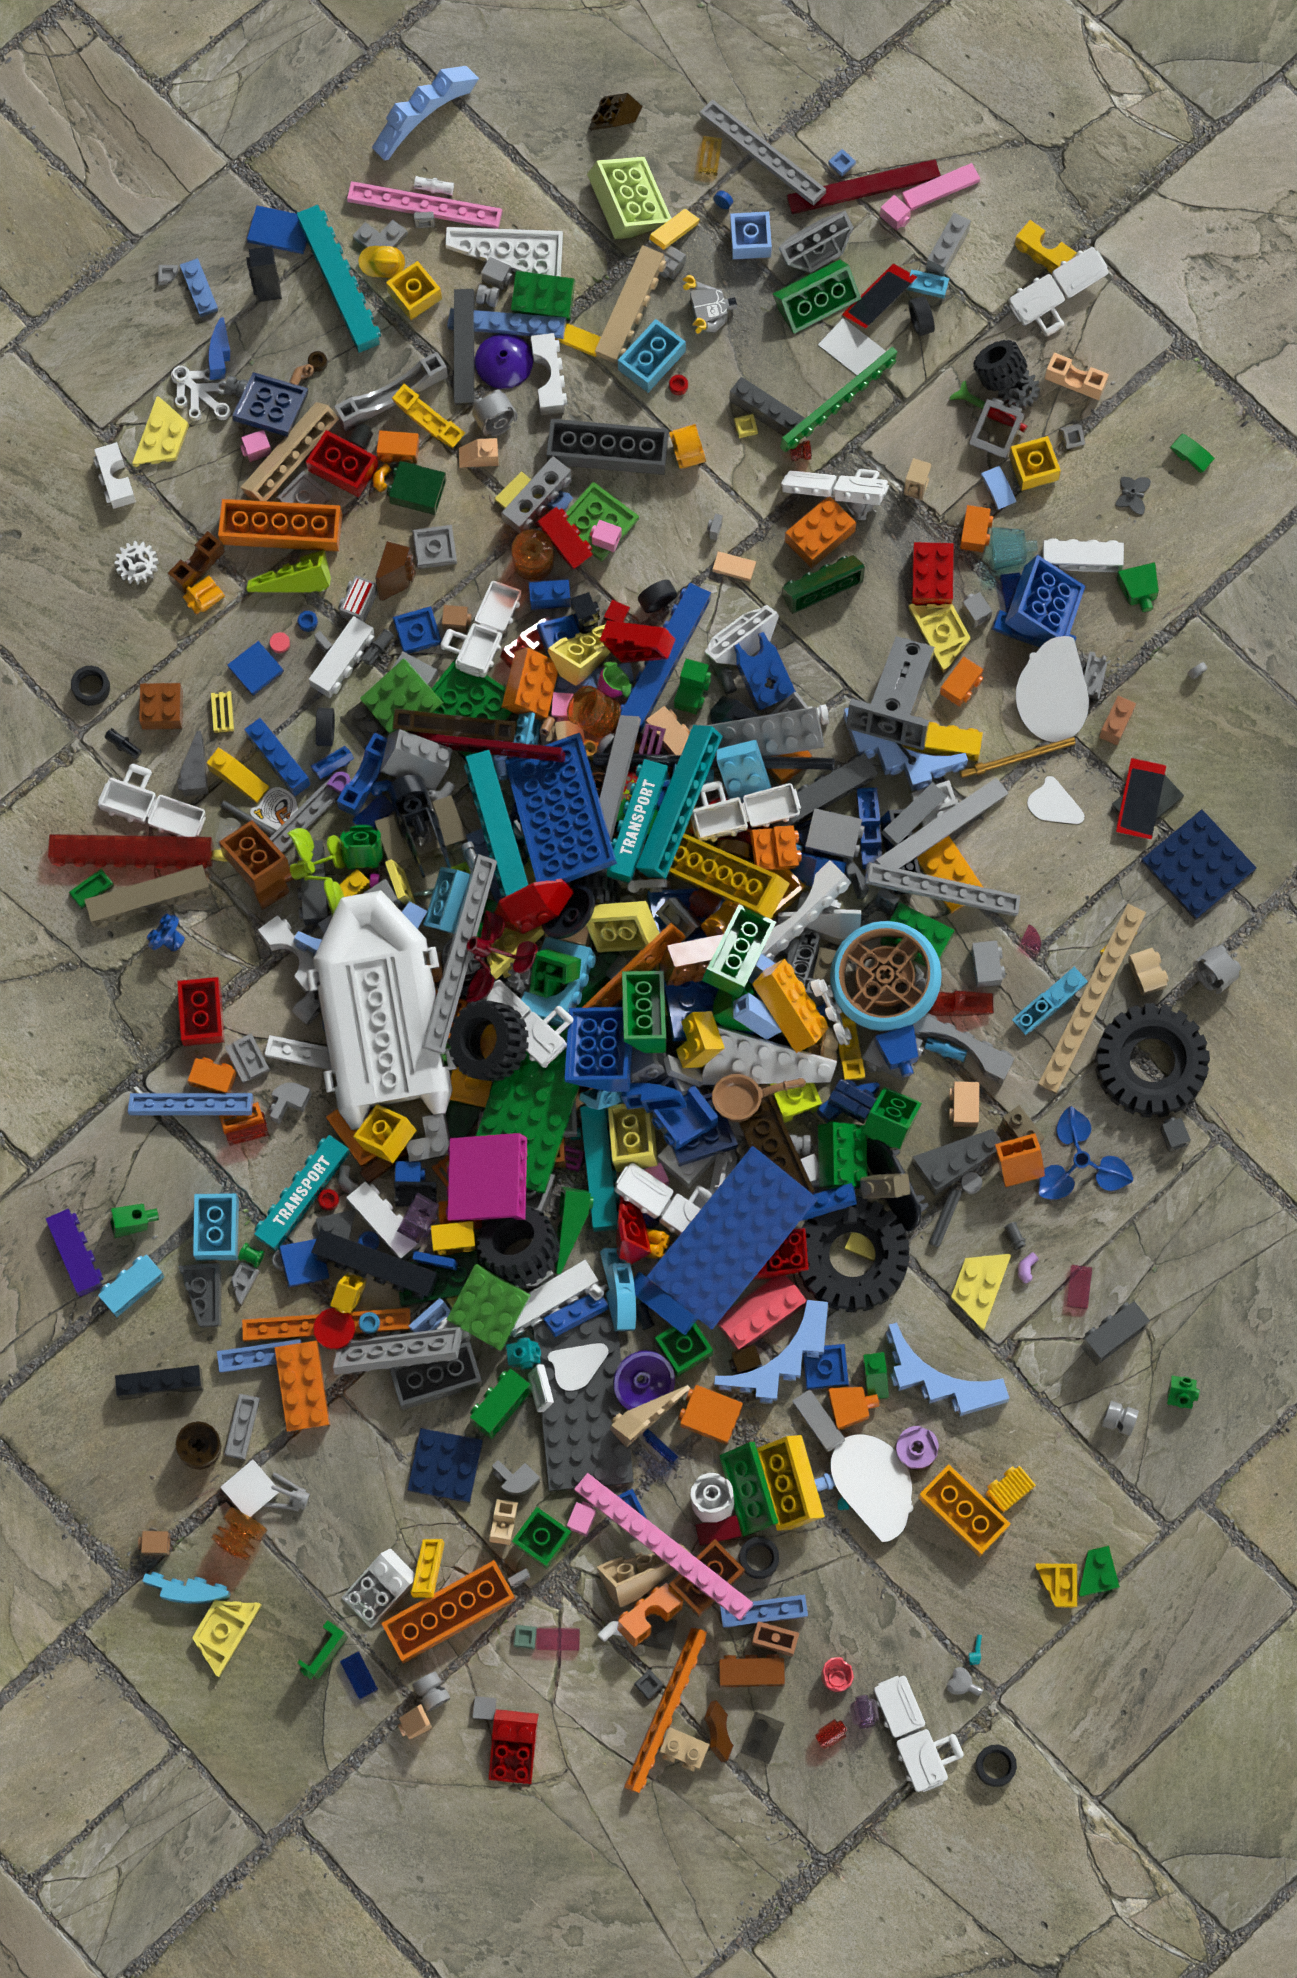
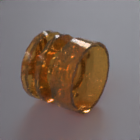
(529, 564)
(594, 711)
(239, 1533)

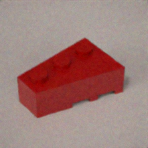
(565, 537)

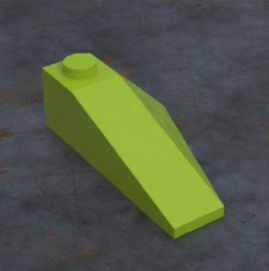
(305, 576)

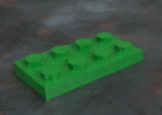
(750, 1489)

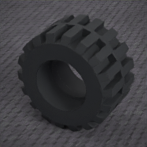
(1000, 365)
(603, 888)

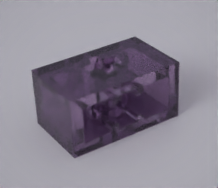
(418, 1218)

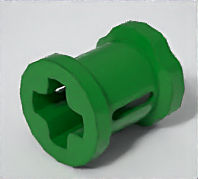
(251, 1255)

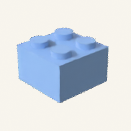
(750, 235)

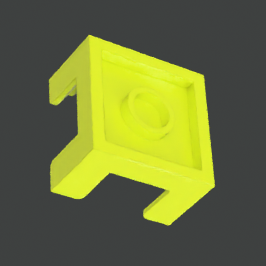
(797, 1101)

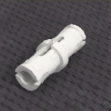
(433, 185)

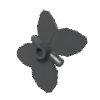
(1132, 494)

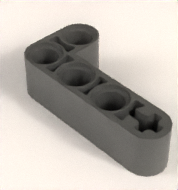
(805, 961)

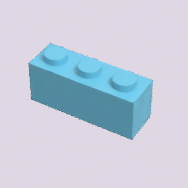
(130, 1285)

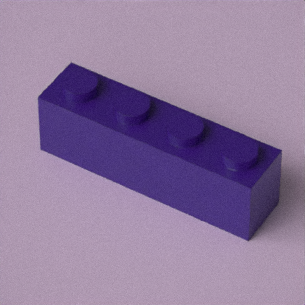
(74, 1252)

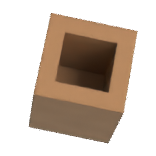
(456, 618)
(155, 1543)

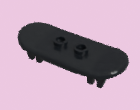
(884, 1161)

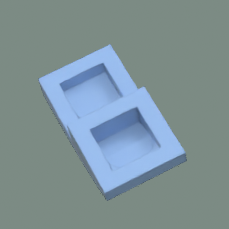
(999, 487)

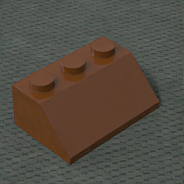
(394, 570)

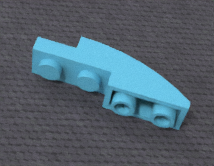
(1050, 1001)
(621, 1290)
(194, 1592)

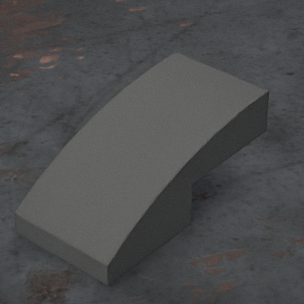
(855, 875)

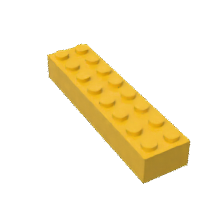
(728, 876)

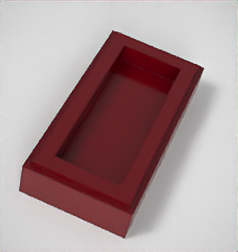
(721, 1531)

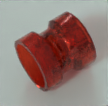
(806, 451)

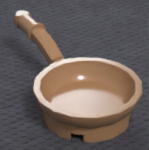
(740, 1096)

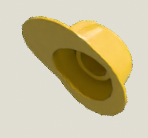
(381, 261)

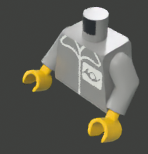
(708, 305)

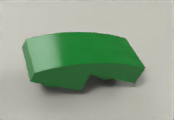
(1193, 452)

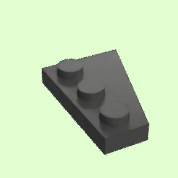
(204, 1289)

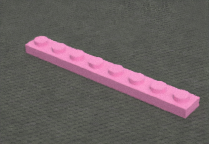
(414, 202)

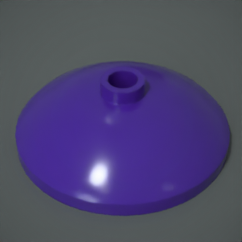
(508, 370)
(656, 1381)

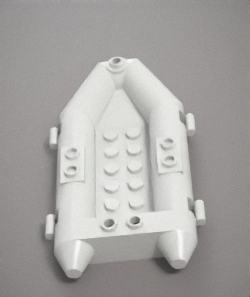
(378, 1009)

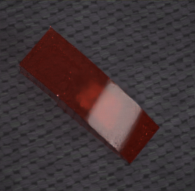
(527, 639)
(962, 1004)

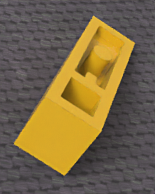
(236, 775)

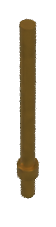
(980, 768)

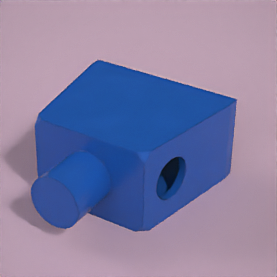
(899, 1049)

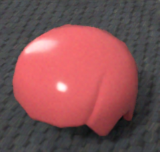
(837, 1674)

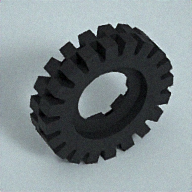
(1145, 1096)
(889, 1264)

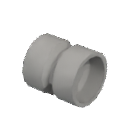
(1120, 1418)
(432, 1693)

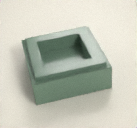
(525, 1636)

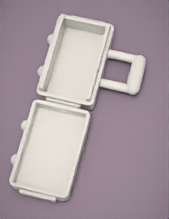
(1049, 291)
(847, 489)
(486, 633)
(139, 804)
(732, 816)
(543, 1041)
(654, 1198)
(915, 1746)

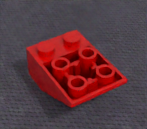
(788, 1258)
(513, 1746)

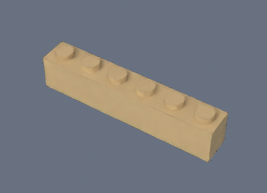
(630, 304)
(289, 452)

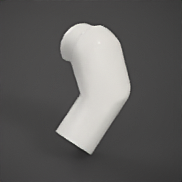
(608, 1631)

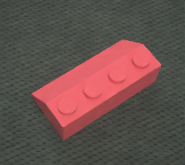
(761, 1312)

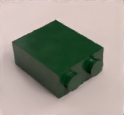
(417, 487)

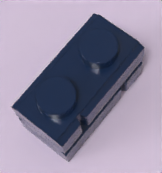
(852, 1100)

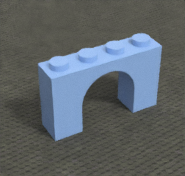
(753, 1011)

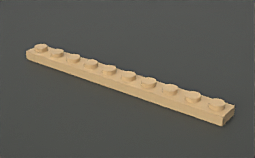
(1092, 998)

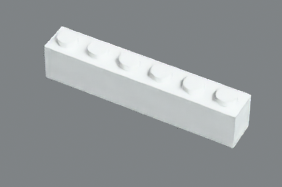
(555, 1294)

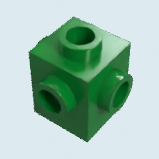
(1182, 1392)

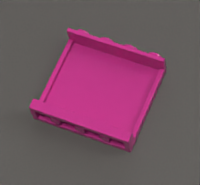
(487, 1177)

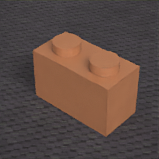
(1117, 720)
(775, 1639)

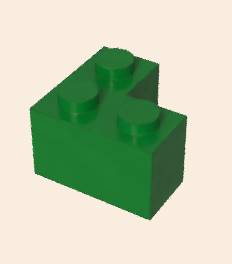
(693, 682)
(551, 970)

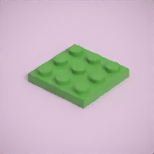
(598, 505)
(400, 690)
(488, 1307)

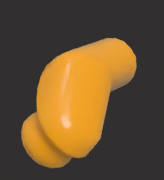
(378, 477)

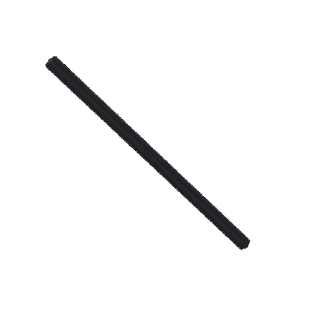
(769, 762)

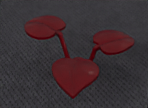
(491, 931)

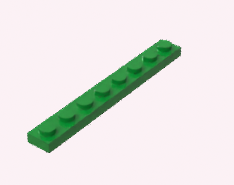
(834, 404)

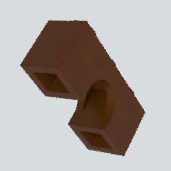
(206, 553)

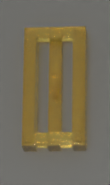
(708, 169)

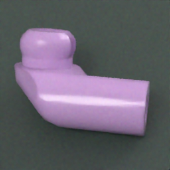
(1024, 1267)

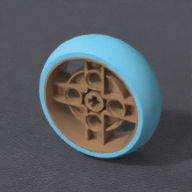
(910, 946)

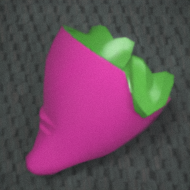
(614, 681)

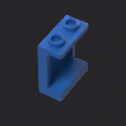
(686, 1124)

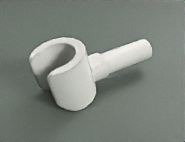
(598, 1291)

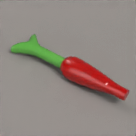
(994, 414)

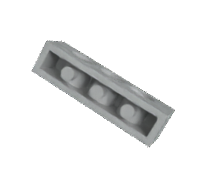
(551, 470)

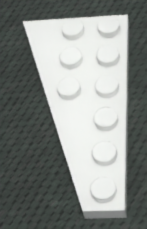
(521, 249)
(764, 1061)

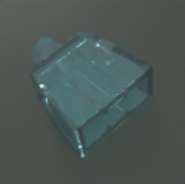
(1010, 547)

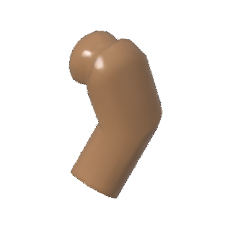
(301, 373)
(547, 725)

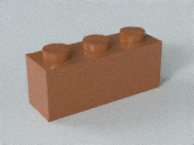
(752, 1671)

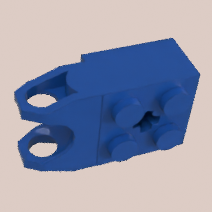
(760, 667)

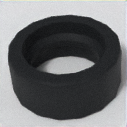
(921, 316)
(657, 596)
(89, 671)
(325, 726)
(759, 1541)
(1011, 1761)

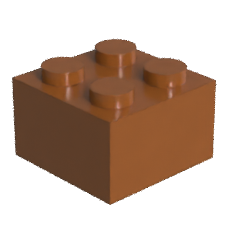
(161, 706)

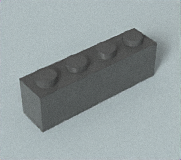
(764, 407)
(312, 892)

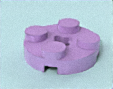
(913, 1459)

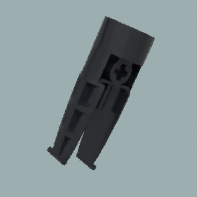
(409, 798)

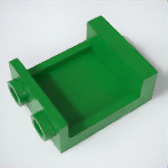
(327, 1654)

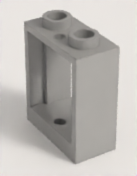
(998, 404)

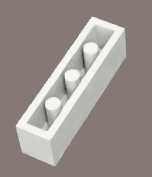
(1084, 556)
(341, 657)
(382, 1220)

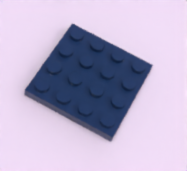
(1198, 864)

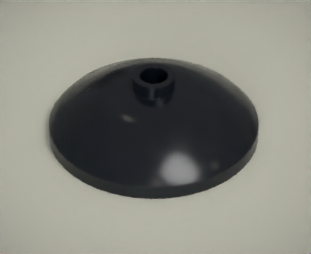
(574, 914)

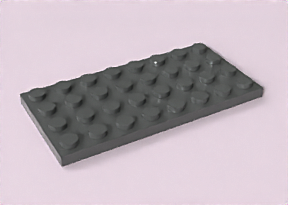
(580, 1420)

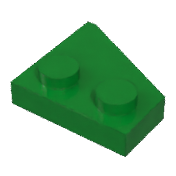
(1099, 1572)

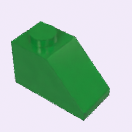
(876, 1375)

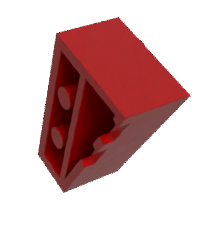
(636, 641)

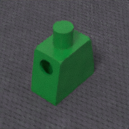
(1139, 585)
(123, 1219)

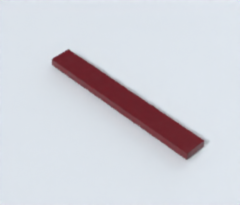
(868, 186)
(496, 747)

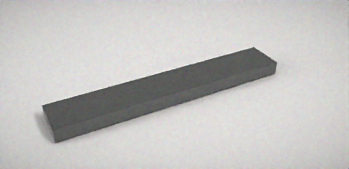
(464, 347)

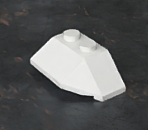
(742, 631)

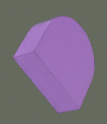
(338, 781)

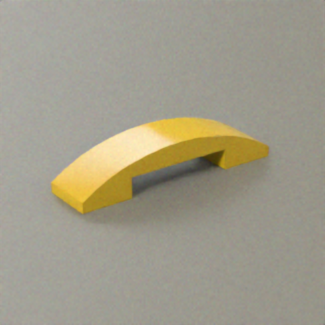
(426, 417)
(850, 1054)

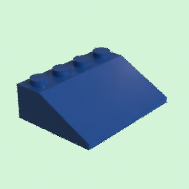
(1044, 601)
(597, 1050)

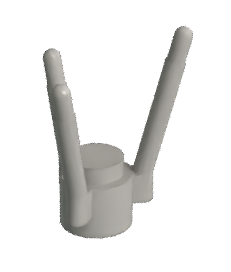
(298, 1498)

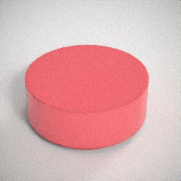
(279, 642)

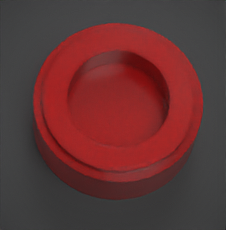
(678, 384)
(328, 1200)

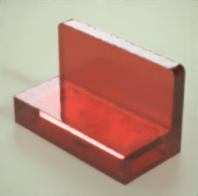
(248, 1134)

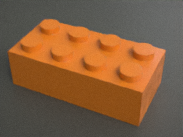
(302, 1386)

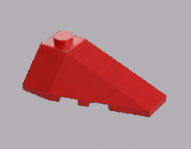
(631, 1233)

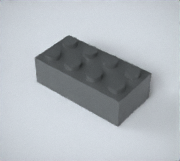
(436, 1380)

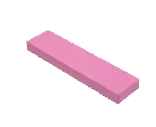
(941, 187)

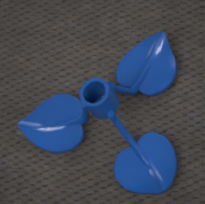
(1112, 1171)

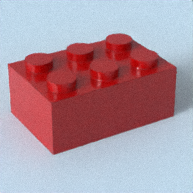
(342, 463)
(932, 573)
(201, 1011)

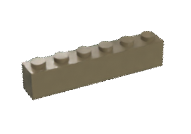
(147, 896)

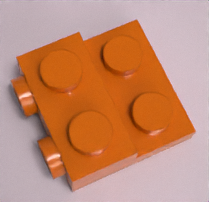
(776, 848)

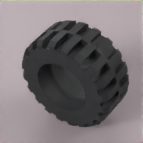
(509, 1045)
(530, 1263)

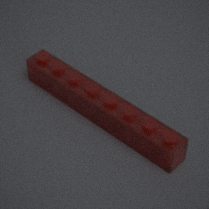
(130, 850)

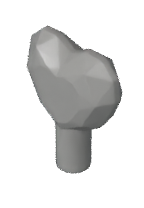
(962, 1683)

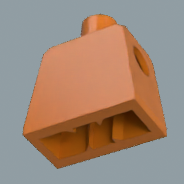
(850, 1405)

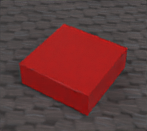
(616, 612)

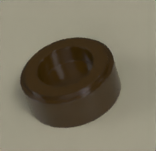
(318, 361)

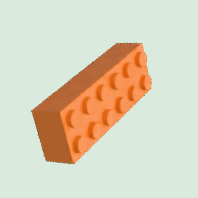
(280, 525)
(448, 1611)

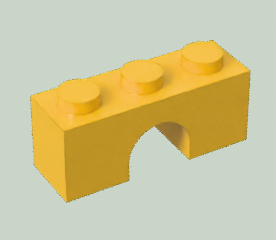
(1029, 242)

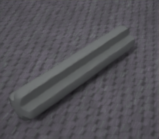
(945, 1217)

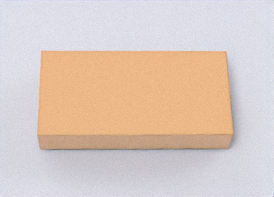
(734, 566)

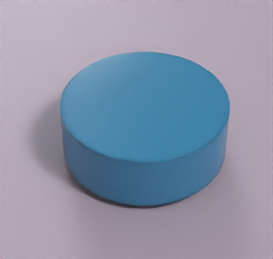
(369, 1323)

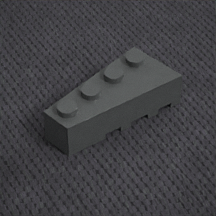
(952, 1161)

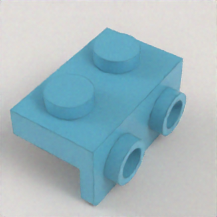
(527, 729)
(600, 1099)

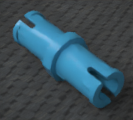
(946, 1049)

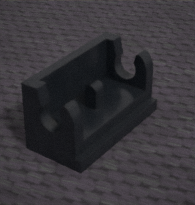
(406, 1192)

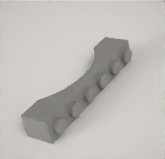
(363, 407)
(992, 1062)

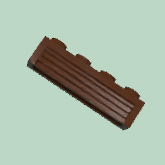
(380, 1166)

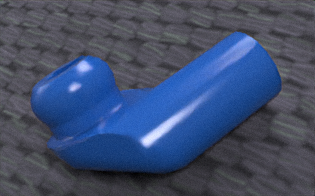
(380, 786)

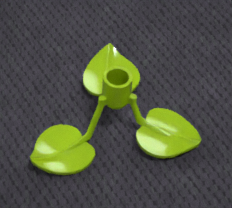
(305, 867)

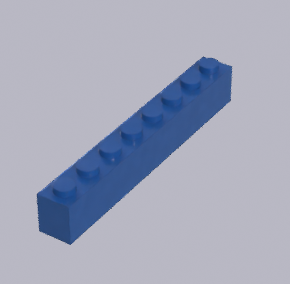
(657, 672)

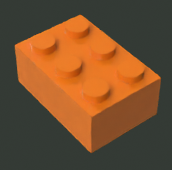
(820, 531)
(530, 684)

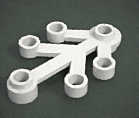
(197, 391)
(820, 988)

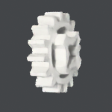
(139, 570)

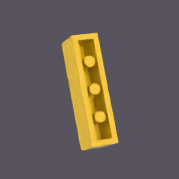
(951, 741)

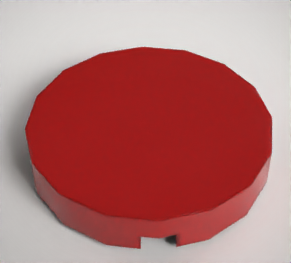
(334, 1329)

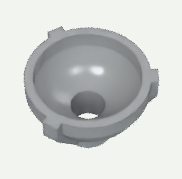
(859, 510)

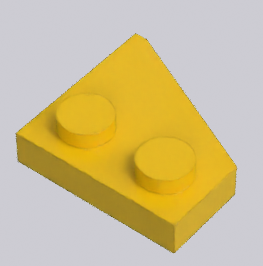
(1060, 1583)

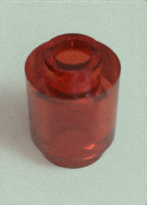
(831, 1734)

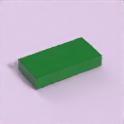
(91, 887)

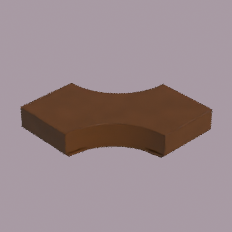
(719, 1739)

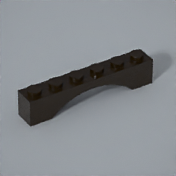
(454, 725)

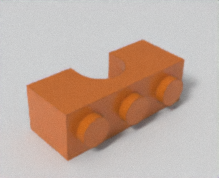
(662, 1602)

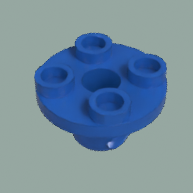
(166, 934)

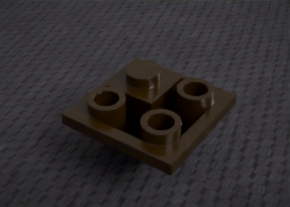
(615, 111)

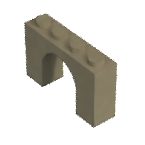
(451, 827)

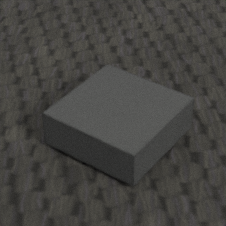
(648, 1684)

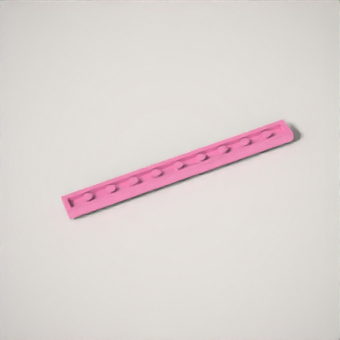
(664, 1547)

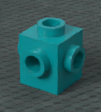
(523, 1353)

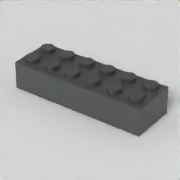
(608, 446)

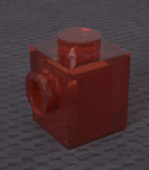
(704, 903)

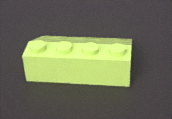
(628, 196)

